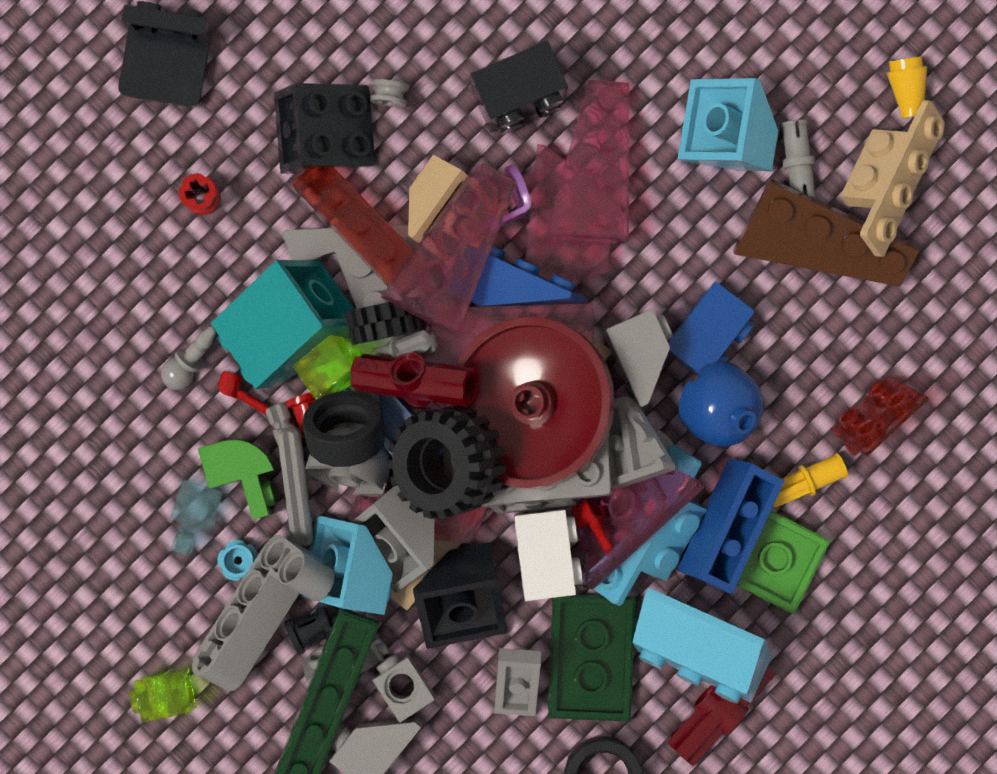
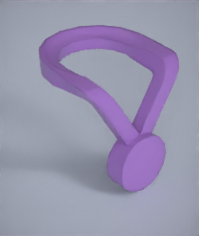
(520, 196)

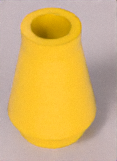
(908, 84)

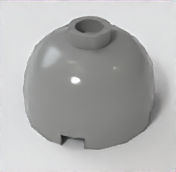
(367, 478)

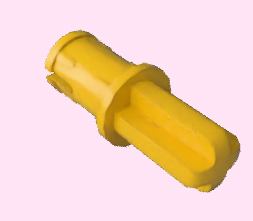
(811, 478)

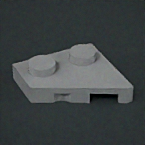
(634, 446)

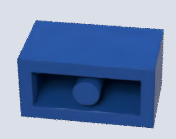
(710, 329)

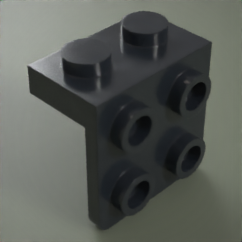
(164, 54)

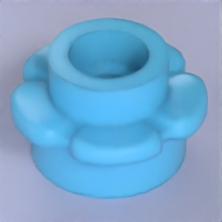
(227, 556)

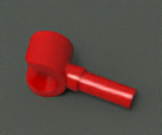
(230, 385)
(591, 515)

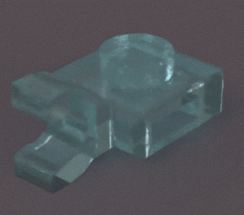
(195, 509)

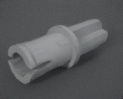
(419, 342)

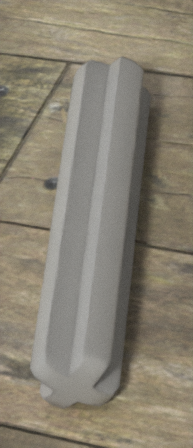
(295, 486)

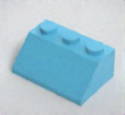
(700, 647)

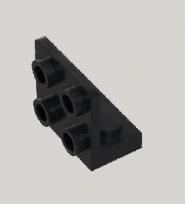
(324, 126)

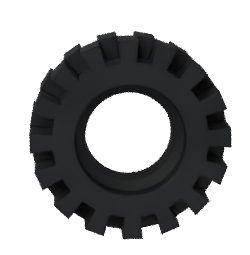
(381, 322)

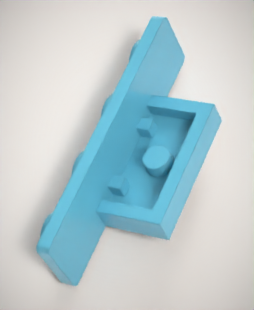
(664, 548)

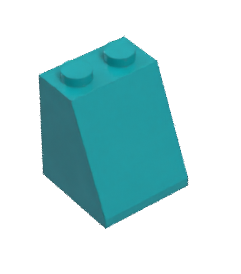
(282, 320)

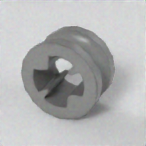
(389, 93)

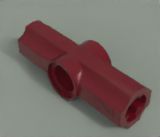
(414, 379)
(710, 720)

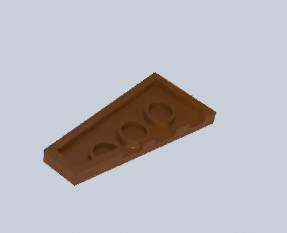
(815, 236)

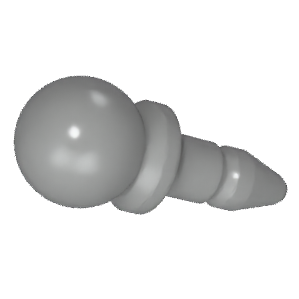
(179, 371)

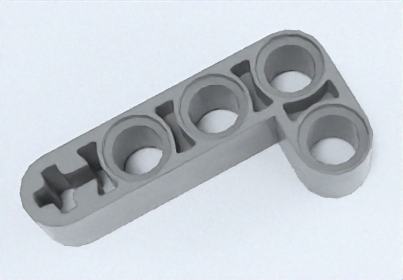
(258, 608)

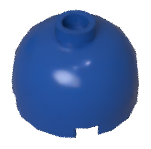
(721, 405)

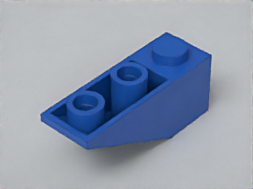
(520, 285)

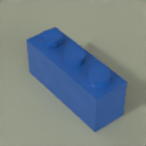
(731, 525)

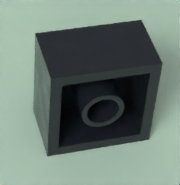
(519, 88)

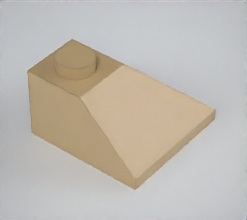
(431, 194)

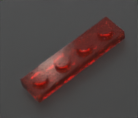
(354, 221)

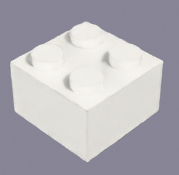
(546, 554)

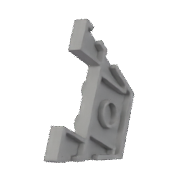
(362, 282)

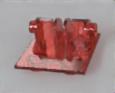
(877, 415)

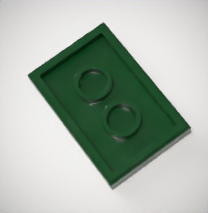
(591, 658)

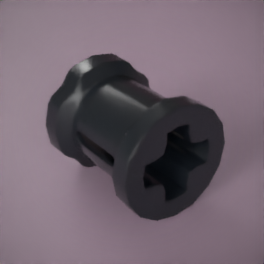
(309, 629)

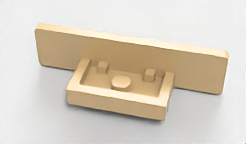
(890, 173)

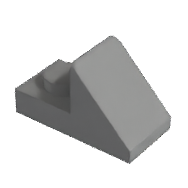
(517, 681)

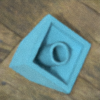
(728, 125)
(359, 567)

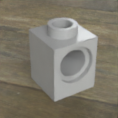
(403, 705)

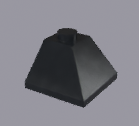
(460, 598)

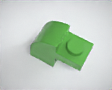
(244, 462)

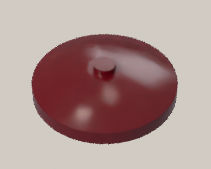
(544, 397)

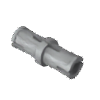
(798, 157)

